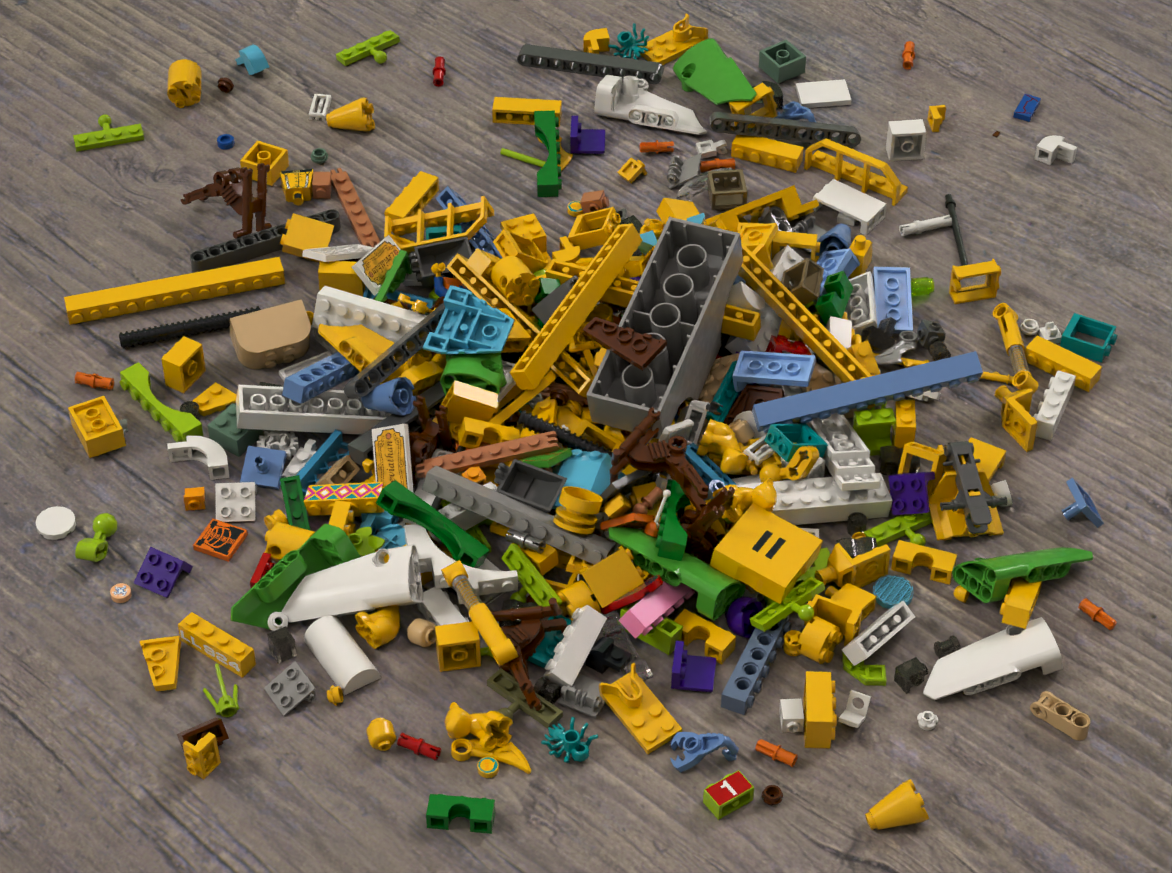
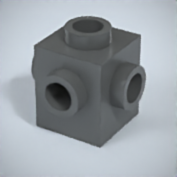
(929, 333)

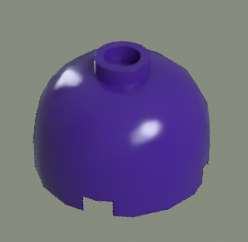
(739, 615)

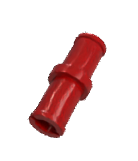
(439, 71)
(419, 746)

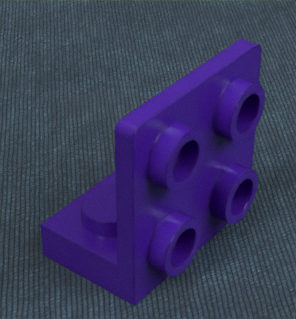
(586, 140)
(910, 492)
(160, 572)
(692, 671)

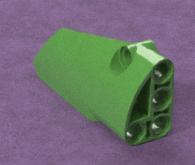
(712, 74)
(478, 370)
(323, 550)
(714, 588)

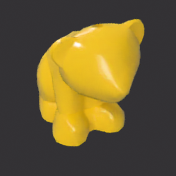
(722, 440)
(743, 497)
(380, 626)
(489, 727)

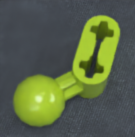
(96, 548)

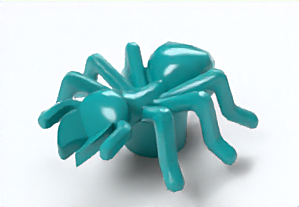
(631, 44)
(570, 742)

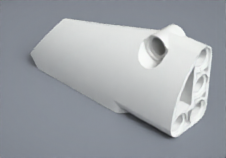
(641, 107)
(359, 586)
(995, 661)

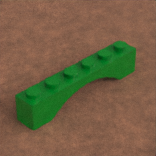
(547, 176)
(403, 503)
(671, 535)

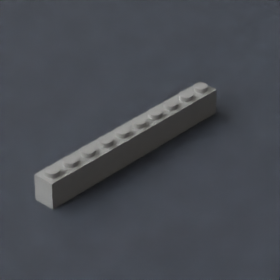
(515, 515)

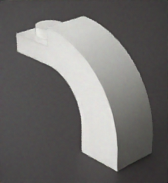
(202, 450)

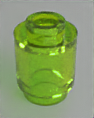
(922, 286)

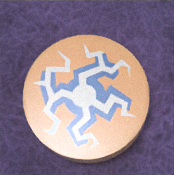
(120, 593)

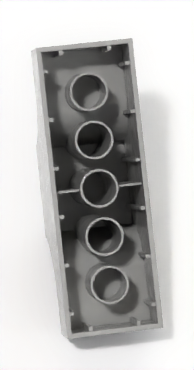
(678, 301)

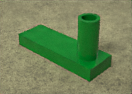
(294, 502)

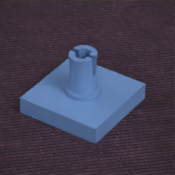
(263, 467)
(1083, 504)

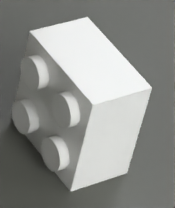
(906, 140)

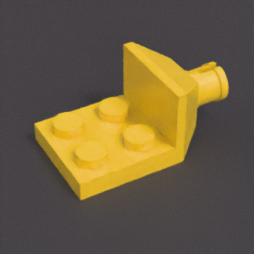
(757, 240)
(1016, 416)
(856, 571)

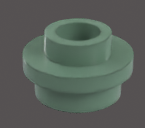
(319, 156)

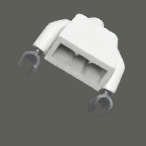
(697, 412)

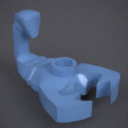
(795, 111)
(698, 746)

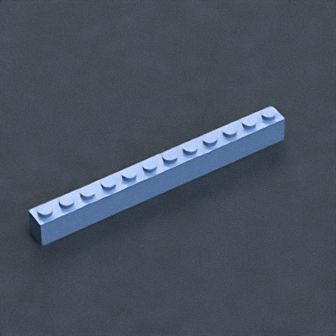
(868, 391)

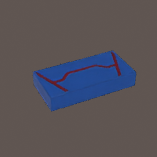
(1027, 107)

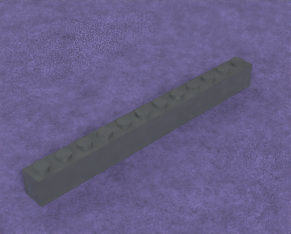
(363, 445)

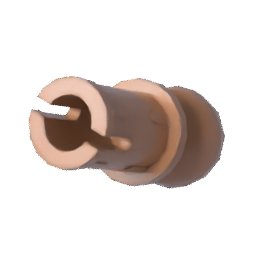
(648, 502)

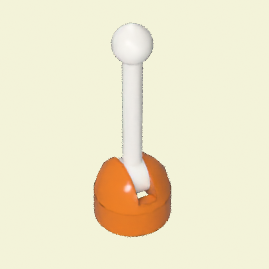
(653, 526)

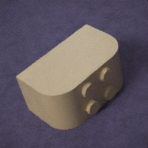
(271, 335)

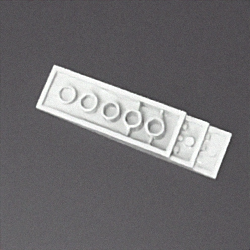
(845, 454)

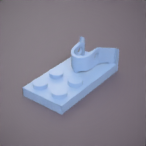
(835, 262)
(893, 296)
(772, 368)

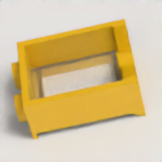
(974, 282)

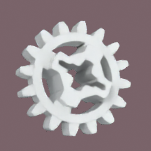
(280, 441)

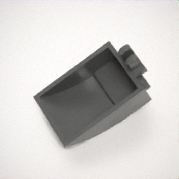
(439, 252)
(549, 304)
(529, 484)

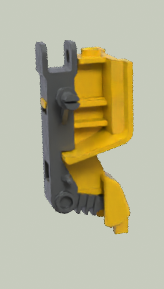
(963, 497)

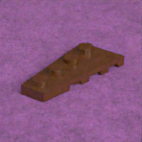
(624, 342)

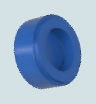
(225, 141)

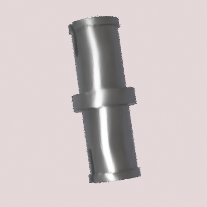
(525, 540)

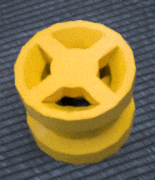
(277, 516)
(790, 639)

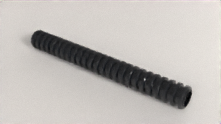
(180, 329)
(564, 437)

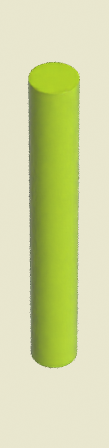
(522, 157)

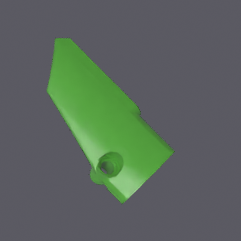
(990, 577)

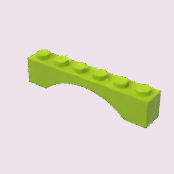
(179, 424)

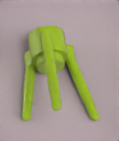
(226, 706)

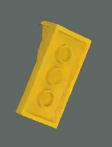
(675, 42)
(640, 711)

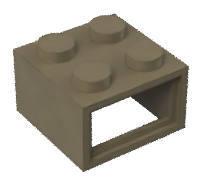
(726, 192)
(805, 280)

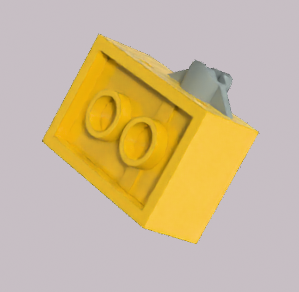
(98, 426)

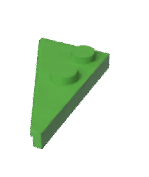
(395, 275)

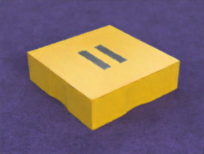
(766, 553)

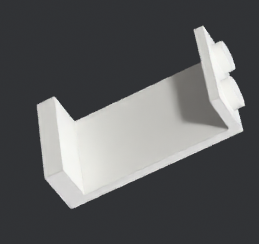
(852, 203)

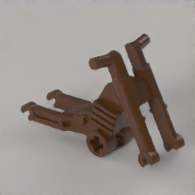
(238, 195)
(425, 443)
(659, 457)
(701, 537)
(526, 639)

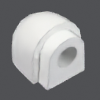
(1001, 489)

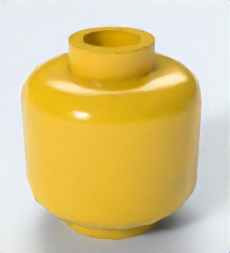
(381, 734)

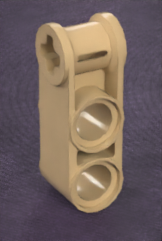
(1061, 716)

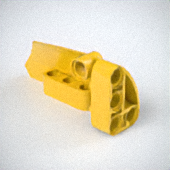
(363, 346)

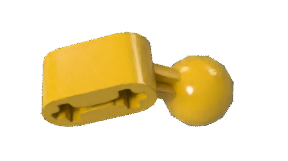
(798, 461)

